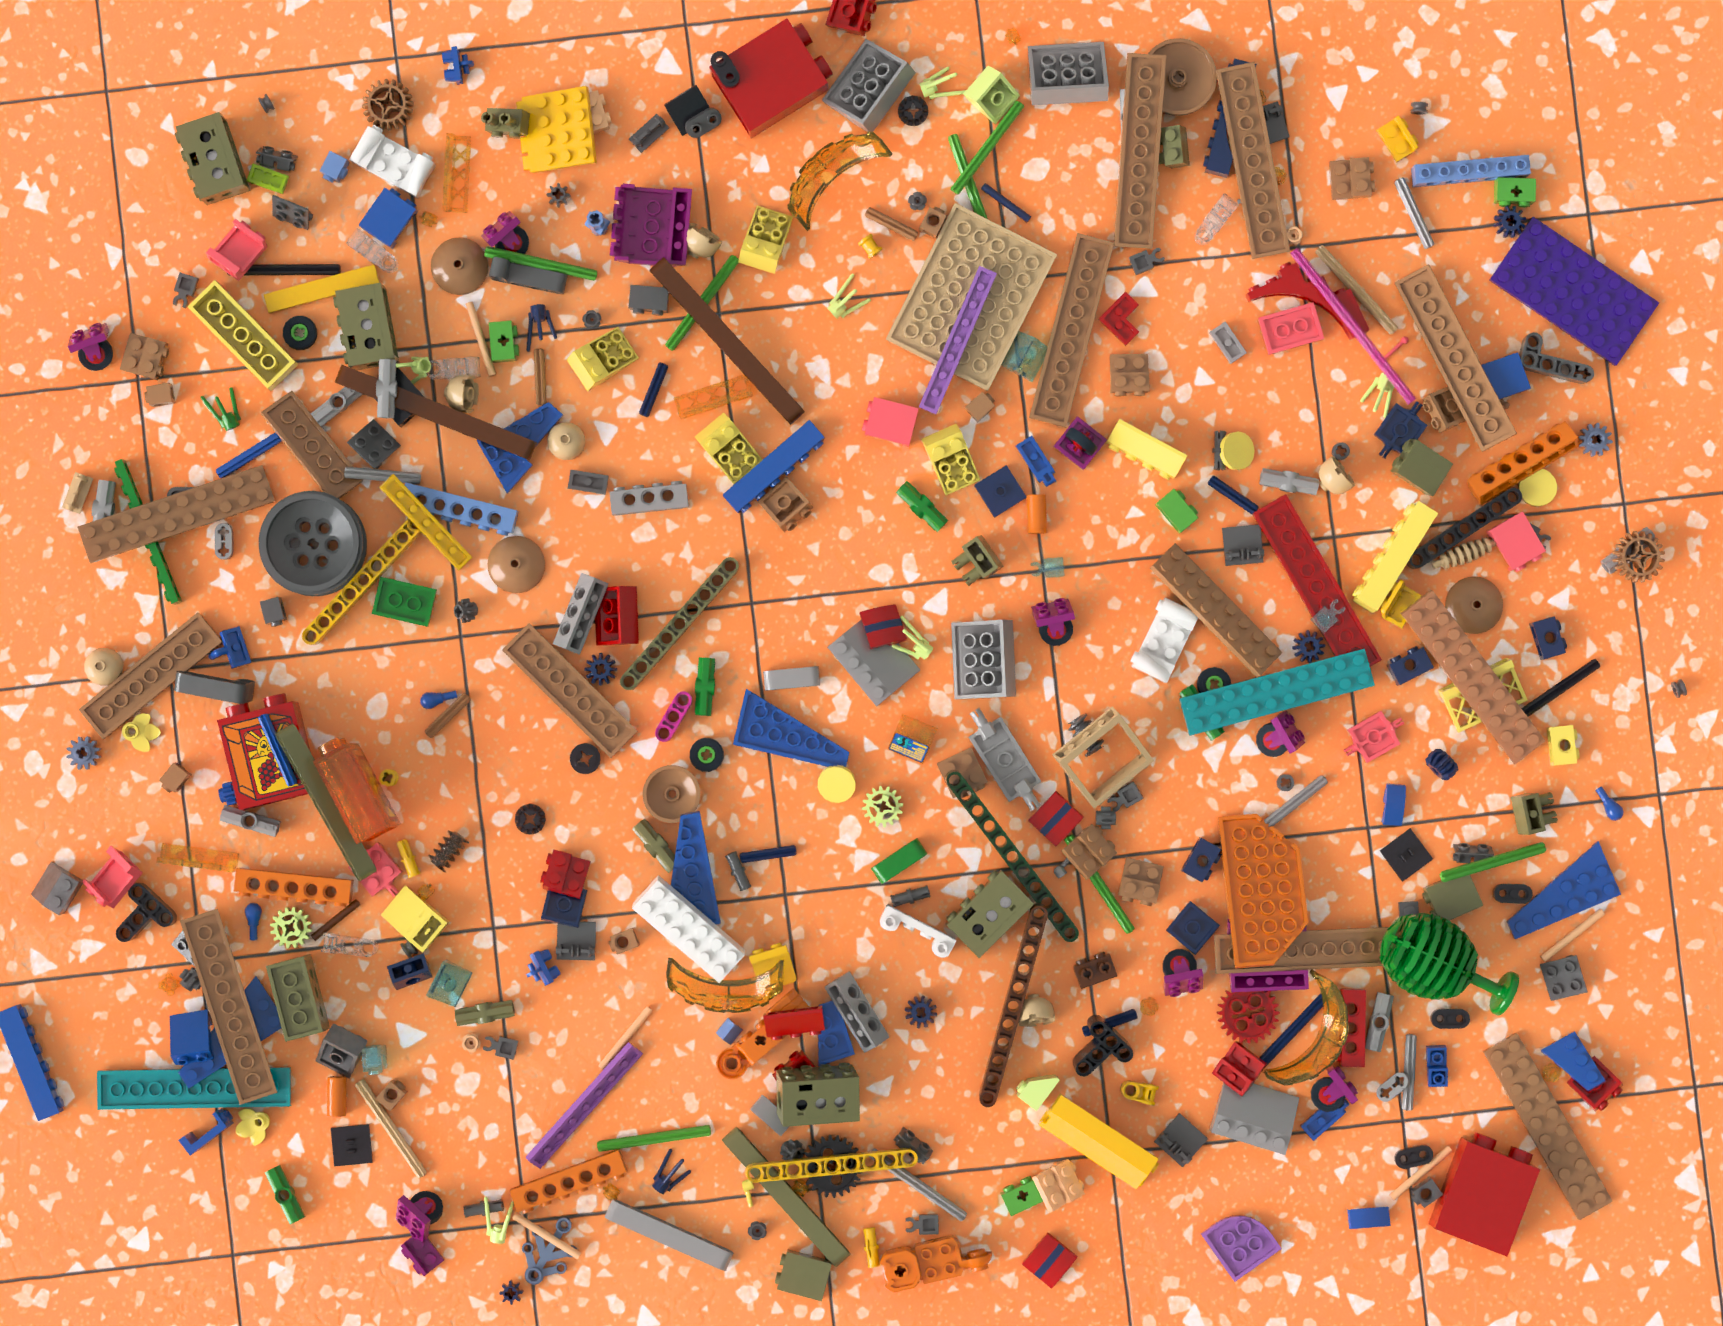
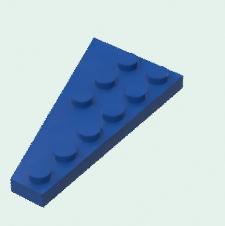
(775, 732)
(692, 867)
(1572, 891)
(266, 1022)

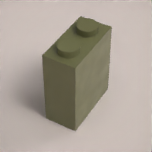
(1421, 467)
(1452, 897)
(803, 1275)

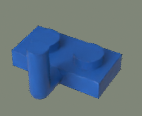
(234, 648)

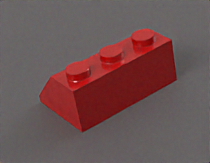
(617, 617)
(794, 1022)

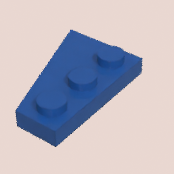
(536, 423)
(506, 465)
(834, 1041)
(1575, 1060)

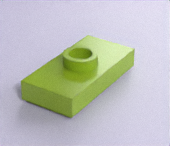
(267, 178)

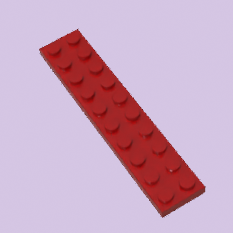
(1312, 576)

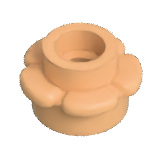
(1298, 235)
(467, 1046)

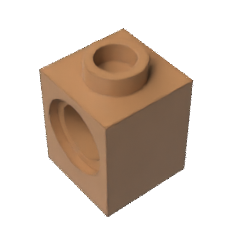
(931, 230)
(159, 395)
(980, 406)
(174, 778)
(632, 941)
(384, 1098)

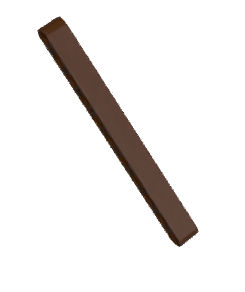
(726, 340)
(441, 414)
(1013, 1014)

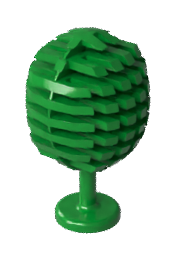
(1439, 961)

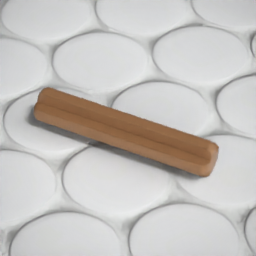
(891, 223)
(540, 378)
(447, 715)

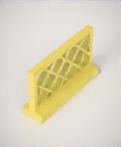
(1450, 691)

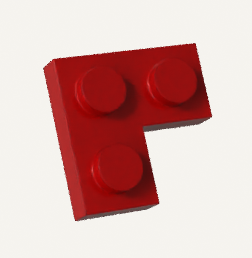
(1115, 318)

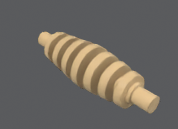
(1464, 553)

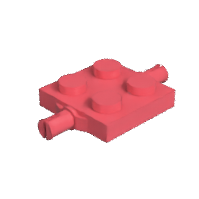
(1373, 736)
(386, 871)

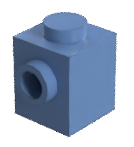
(334, 167)

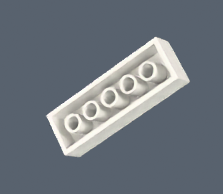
(688, 929)

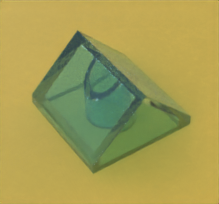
(1025, 356)
(449, 983)

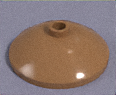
(467, 276)
(529, 569)
(1461, 600)
(657, 791)

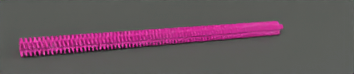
(1353, 326)

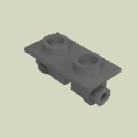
(649, 133)
(269, 156)
(1464, 852)
(907, 1139)

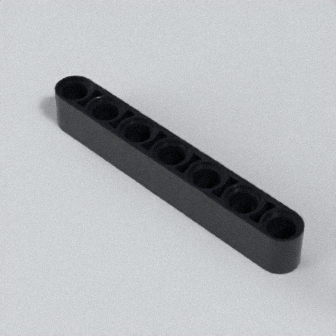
(1470, 521)

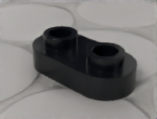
(724, 69)
(1511, 893)
(1449, 1018)
(1413, 1157)

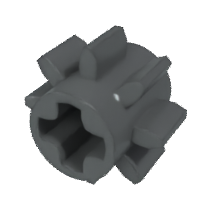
(554, 191)
(465, 610)
(1106, 817)
(190, 979)
(792, 1150)

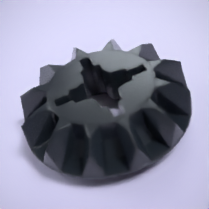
(919, 117)
(576, 755)
(539, 819)

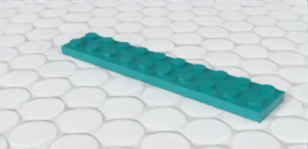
(1276, 692)
(167, 1090)

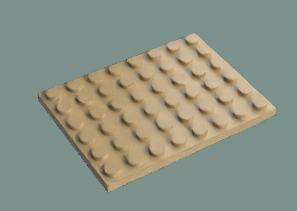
(945, 280)

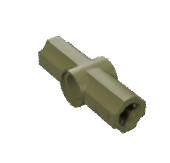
(655, 844)
(484, 1012)

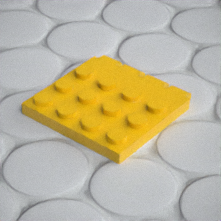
(558, 130)

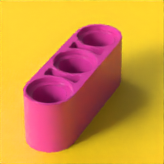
(673, 726)

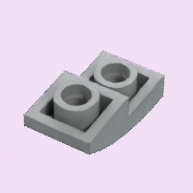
(768, 1113)

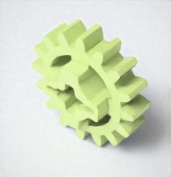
(869, 803)
(299, 932)

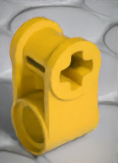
(1143, 1092)

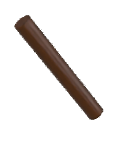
(336, 919)

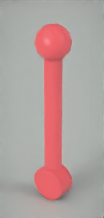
(1404, 340)

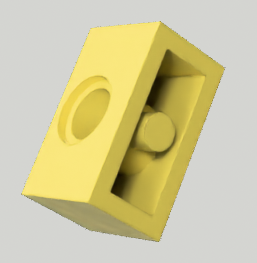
(1556, 754)

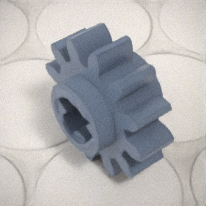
(1602, 439)
(79, 758)

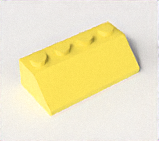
(1146, 449)

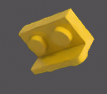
(1398, 138)

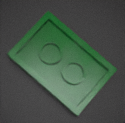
(404, 601)

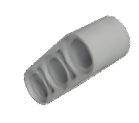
(791, 678)

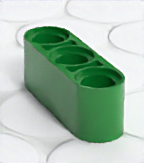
(899, 861)

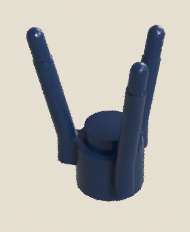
(538, 313)
(662, 1183)

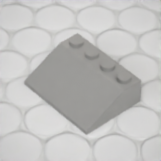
(1068, 73)
(869, 86)
(983, 659)
(875, 670)
(1257, 1118)

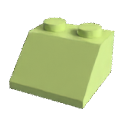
(991, 94)
(1036, 1089)

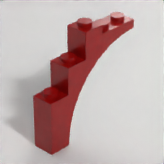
(1293, 285)

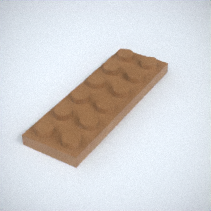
(310, 445)

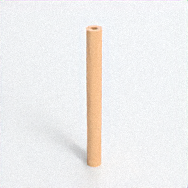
(480, 338)
(1572, 935)
(626, 1036)
(1420, 1173)
(546, 1235)

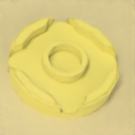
(1237, 450)
(1538, 488)
(836, 783)

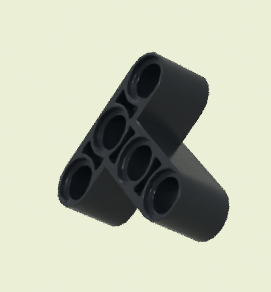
(147, 913)
(1099, 1042)

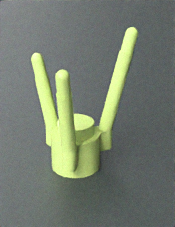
(929, 85)
(838, 308)
(420, 366)
(1384, 385)
(922, 646)
(498, 1233)

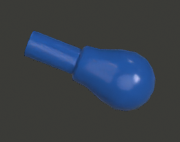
(430, 700)
(1613, 809)
(253, 914)

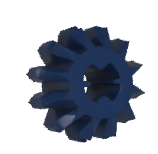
(1503, 224)
(1314, 643)
(594, 672)
(1441, 764)
(914, 1012)

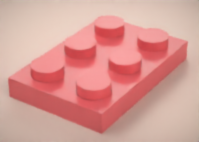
(1291, 328)

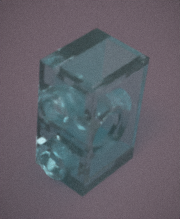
(374, 1059)

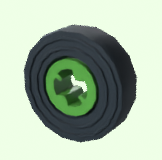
(302, 323)
(1212, 673)
(711, 763)

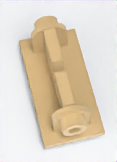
(77, 493)

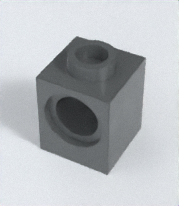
(273, 611)
(1434, 1193)

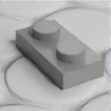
(1227, 342)

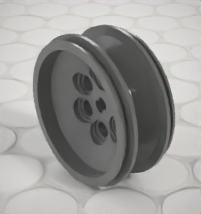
(285, 523)

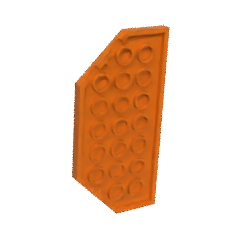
(1261, 889)

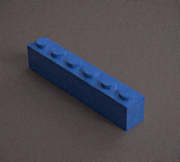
(772, 467)
(29, 1062)

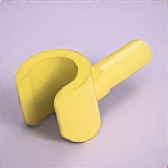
(748, 1185)

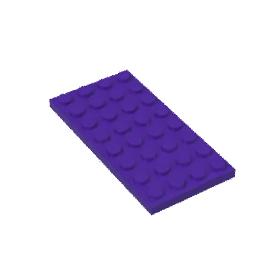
(1574, 291)

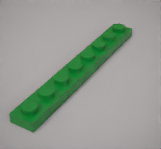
(157, 558)

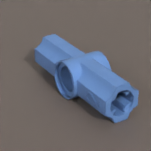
(597, 223)

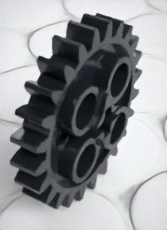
(824, 1183)

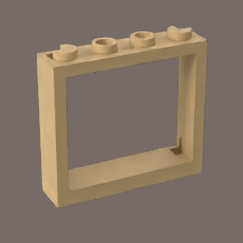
(1086, 739)

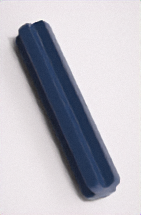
(653, 389)
(1232, 494)
(768, 854)
(1114, 1021)

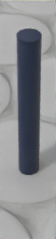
(1005, 202)

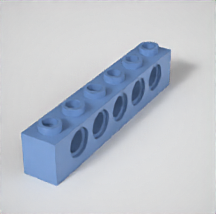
(1470, 171)
(508, 515)

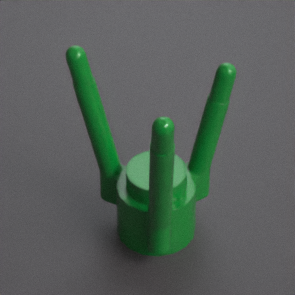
(228, 420)

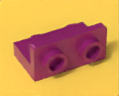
(423, 1255)

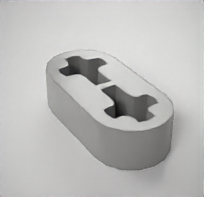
(229, 541)
(1396, 1089)

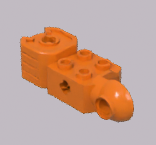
(750, 1049)
(930, 1262)

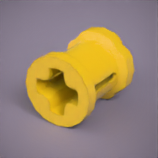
(870, 246)
(383, 775)

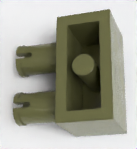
(506, 122)
(1175, 147)
(982, 557)
(1529, 812)

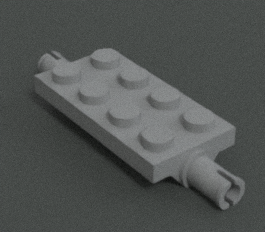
(1004, 759)

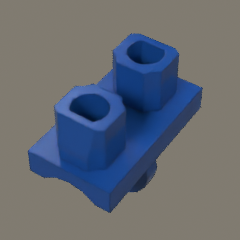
(455, 74)
(547, 975)

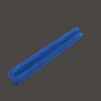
(248, 455)
(277, 750)

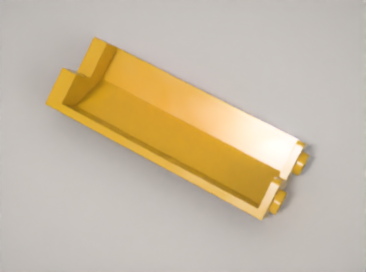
(1098, 1142)

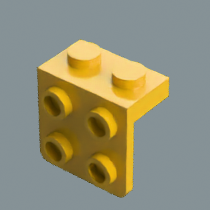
(1400, 599)
(765, 960)

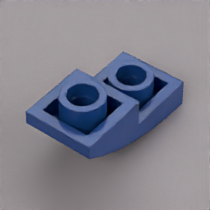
(1394, 804)
(1437, 1065)
(1368, 1217)

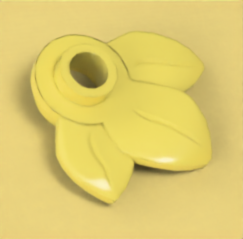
(143, 732)
(250, 1127)

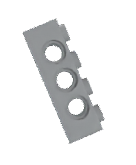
(679, 500)
(580, 613)
(856, 1012)

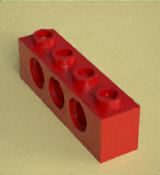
(1358, 1017)

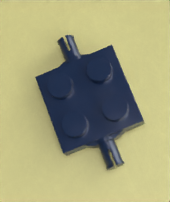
(1399, 427)

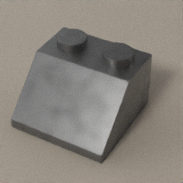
(56, 888)
(341, 1050)

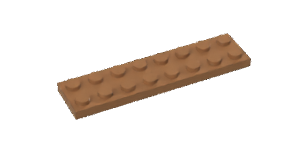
(1216, 610)
(150, 675)
(569, 690)

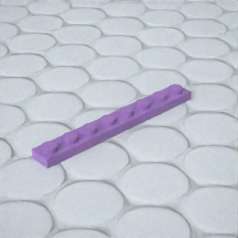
(957, 340)
(584, 1105)

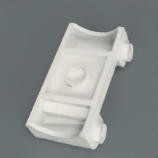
(392, 161)
(1164, 640)
(942, 943)

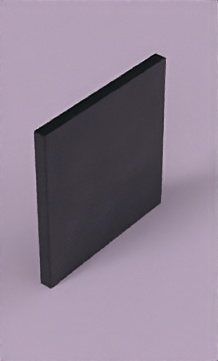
(685, 107)
(1406, 854)
(351, 1145)

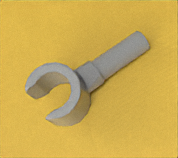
(1059, 871)

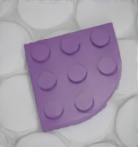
(1240, 1244)

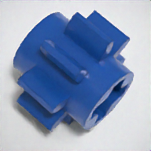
(227, 794)

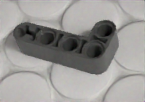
(526, 276)
(1556, 363)
(212, 687)

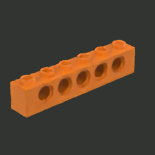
(1519, 471)
(343, 887)
(520, 1193)

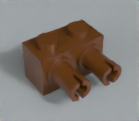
(1094, 970)

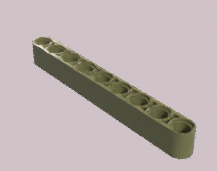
(682, 614)
(302, 762)
(788, 1199)

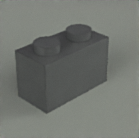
(648, 299)

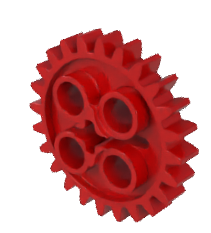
(1252, 1030)

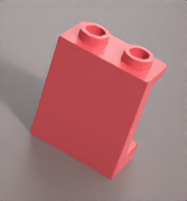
(238, 250)
(890, 421)
(1517, 541)
(113, 879)

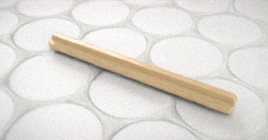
(1356, 289)
(390, 1128)

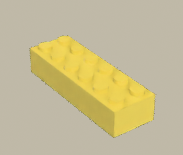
(243, 335)
(1394, 557)

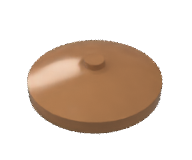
(1188, 76)

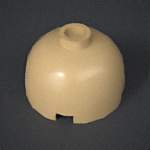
(701, 242)
(462, 393)
(566, 441)
(1334, 477)
(103, 666)
(1036, 1011)

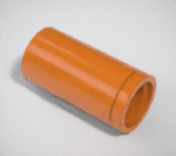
(1036, 514)
(336, 1096)

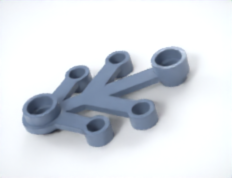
(546, 1254)

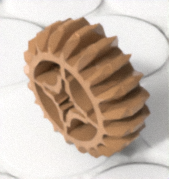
(391, 88)
(1639, 564)

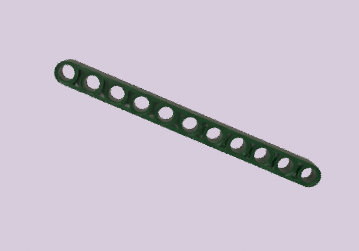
(1007, 847)

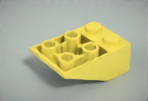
(765, 239)
(602, 358)
(728, 448)
(950, 459)
(415, 919)

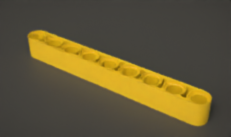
(355, 583)
(840, 1168)

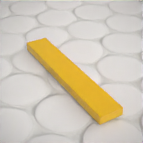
(319, 288)
(425, 522)

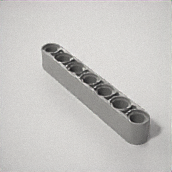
(669, 1234)

